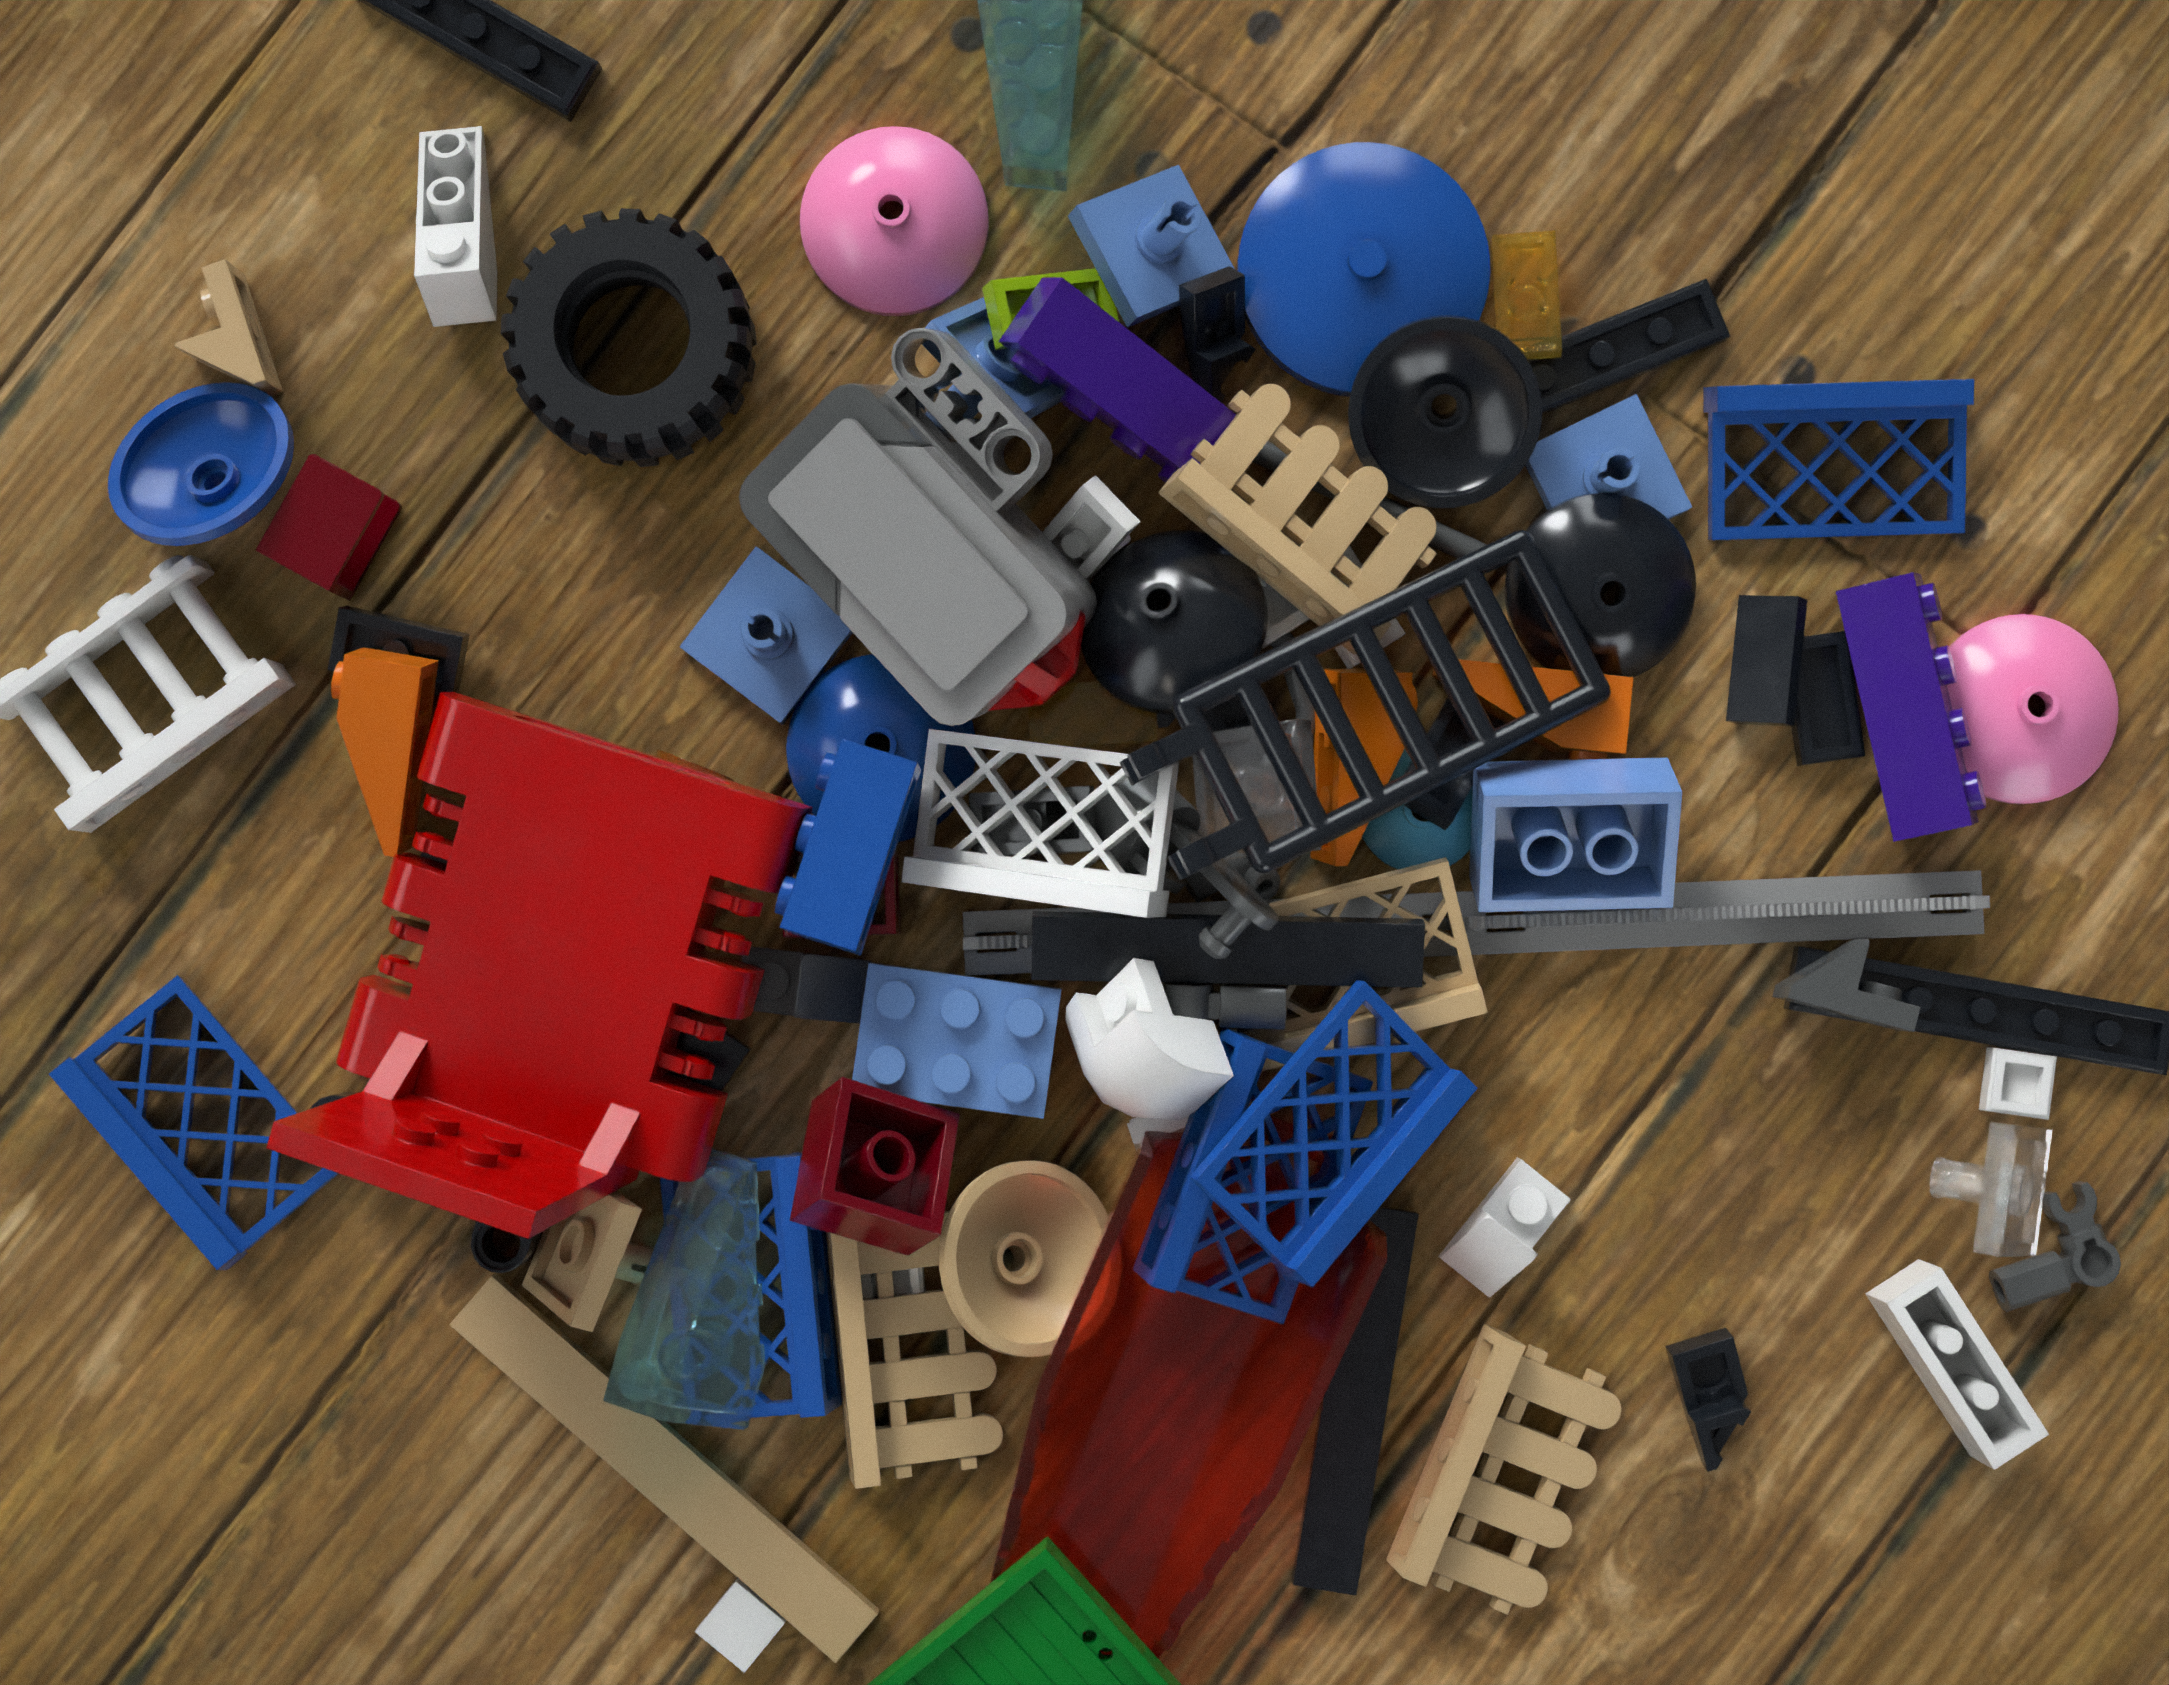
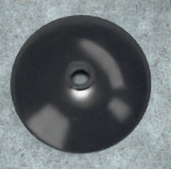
(1452, 455)
(1597, 542)
(1209, 627)

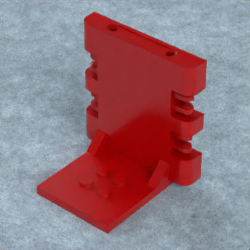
(550, 975)

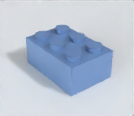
(1574, 834)
(957, 1039)

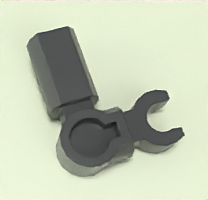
(1232, 1005)
(2083, 1259)

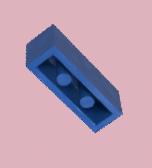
(847, 846)

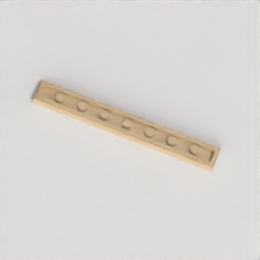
(666, 1469)

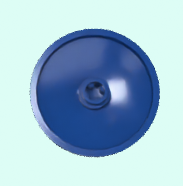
(1353, 252)

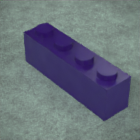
(1112, 376)
(1909, 707)

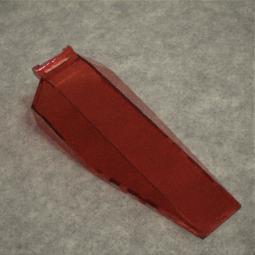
(1173, 1413)

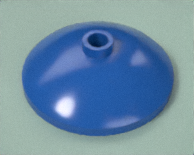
(201, 464)
(855, 704)

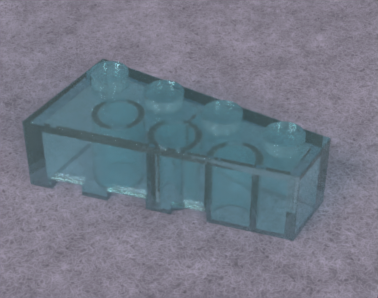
(1033, 85)

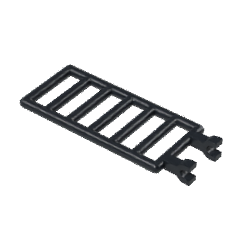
(1430, 769)

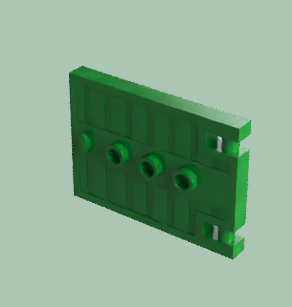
(1031, 1633)

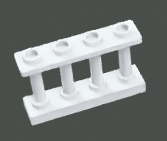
(196, 719)

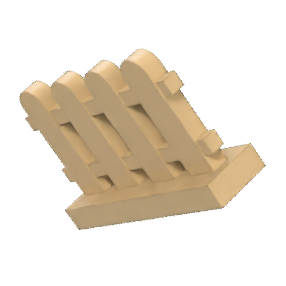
(1255, 529)
(902, 1378)
(1451, 1487)

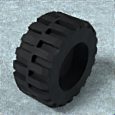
(582, 271)

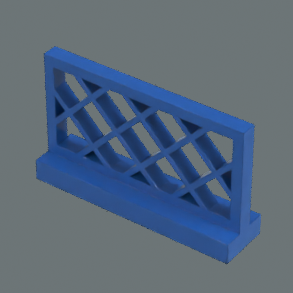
(1838, 403)
(147, 1152)
(1360, 1179)
(1185, 1207)
(804, 1298)

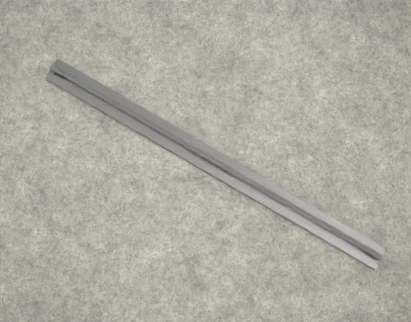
(1700, 916)

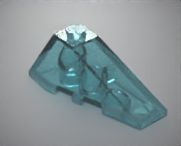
(695, 1321)

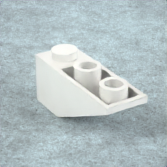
(455, 228)

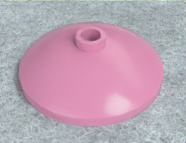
(903, 261)
(2013, 750)

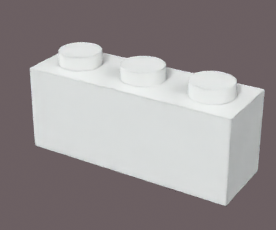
(1957, 1364)

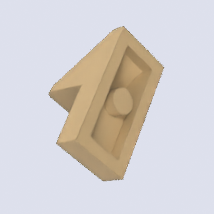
(240, 343)

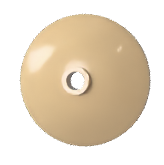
(1049, 1226)

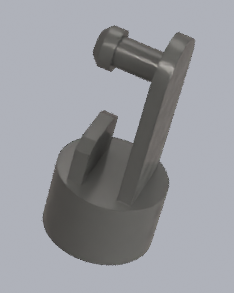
(1133, 856)

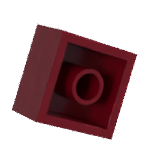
(875, 1167)

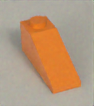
(385, 726)
(1593, 735)
(1378, 740)

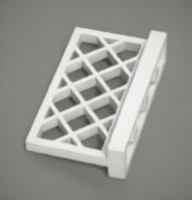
(1035, 879)

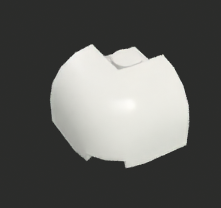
(1141, 1052)

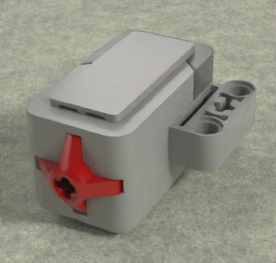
(919, 537)

